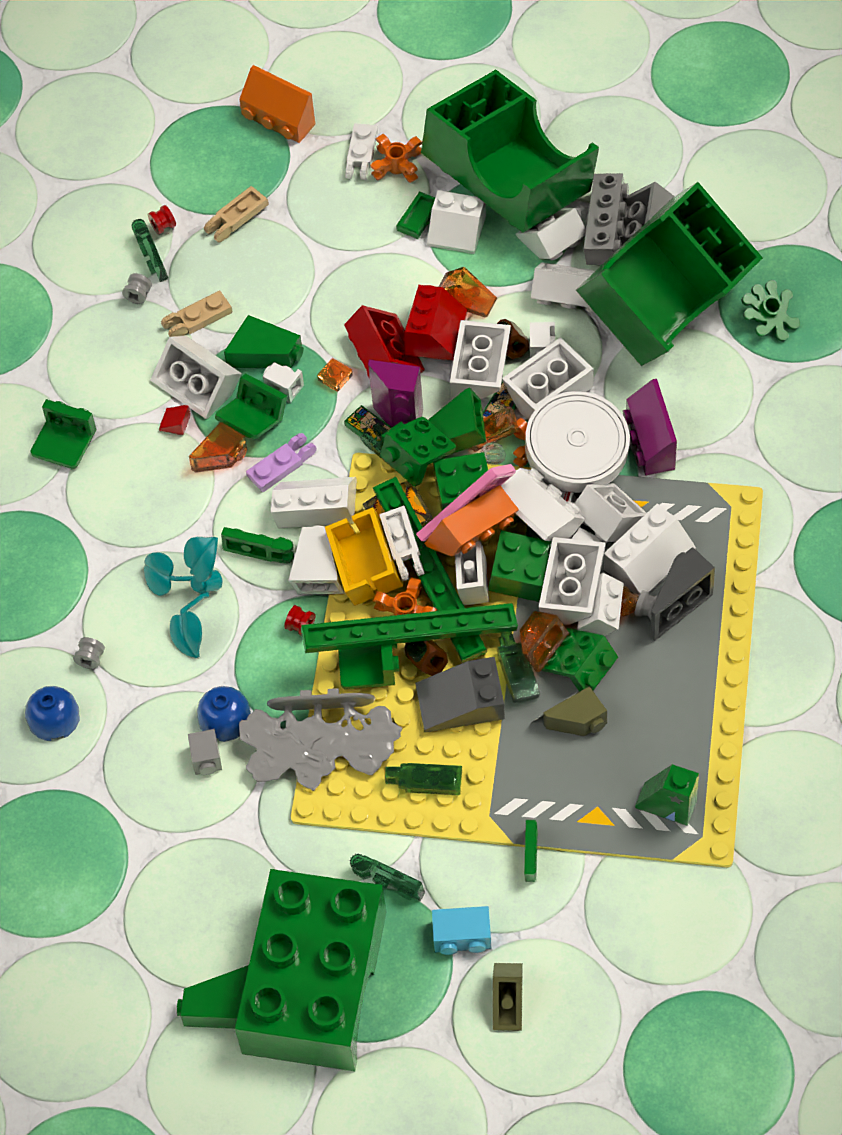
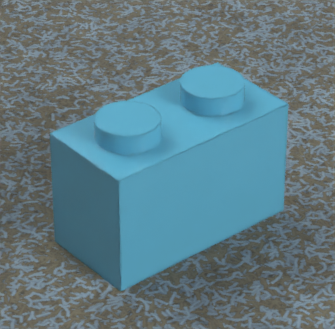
(461, 930)

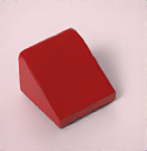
(175, 419)

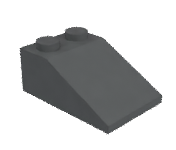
(684, 589)
(461, 696)

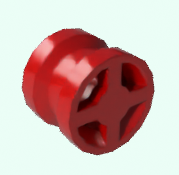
(161, 219)
(297, 617)

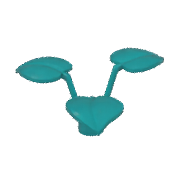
(200, 558)

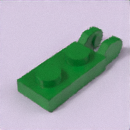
(257, 546)

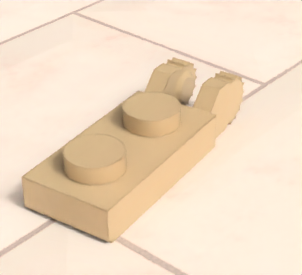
(236, 213)
(197, 315)

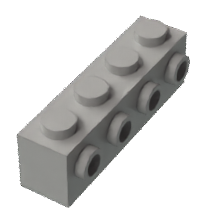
(605, 217)

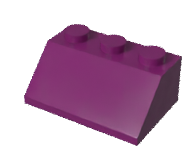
(396, 391)
(651, 429)

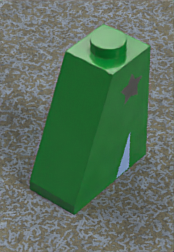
(670, 794)

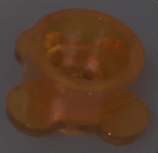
(630, 604)

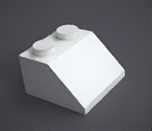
(456, 222)
(554, 234)
(608, 511)

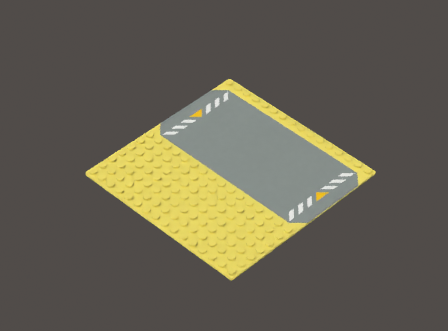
(663, 701)

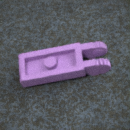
(280, 463)

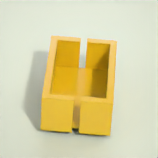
(363, 557)

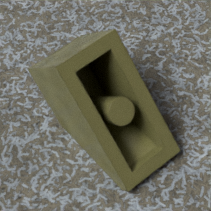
(577, 714)
(507, 996)

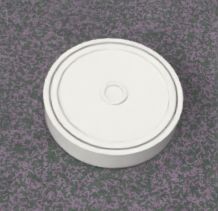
(577, 441)

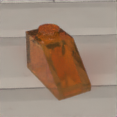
(469, 291)
(218, 450)
(541, 638)

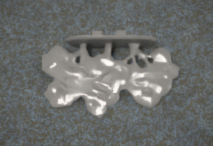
(314, 744)

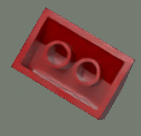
(433, 323)
(379, 337)

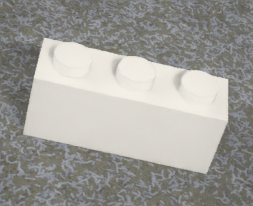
(559, 285)
(479, 358)
(547, 374)
(194, 375)
(313, 502)
(542, 505)
(647, 551)
(571, 579)

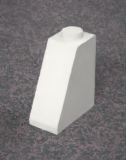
(314, 564)

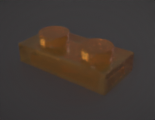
(498, 426)

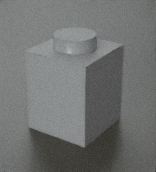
(204, 752)

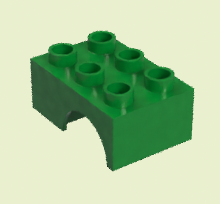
(497, 151)
(669, 273)
(310, 969)

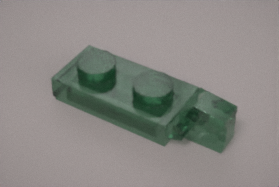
(516, 669)
(426, 778)

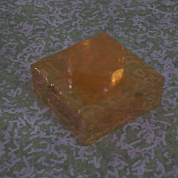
(335, 374)

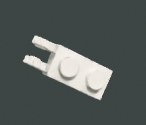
(361, 149)
(401, 540)

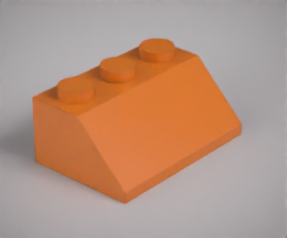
(277, 104)
(473, 522)

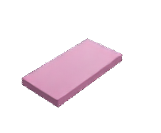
(491, 479)

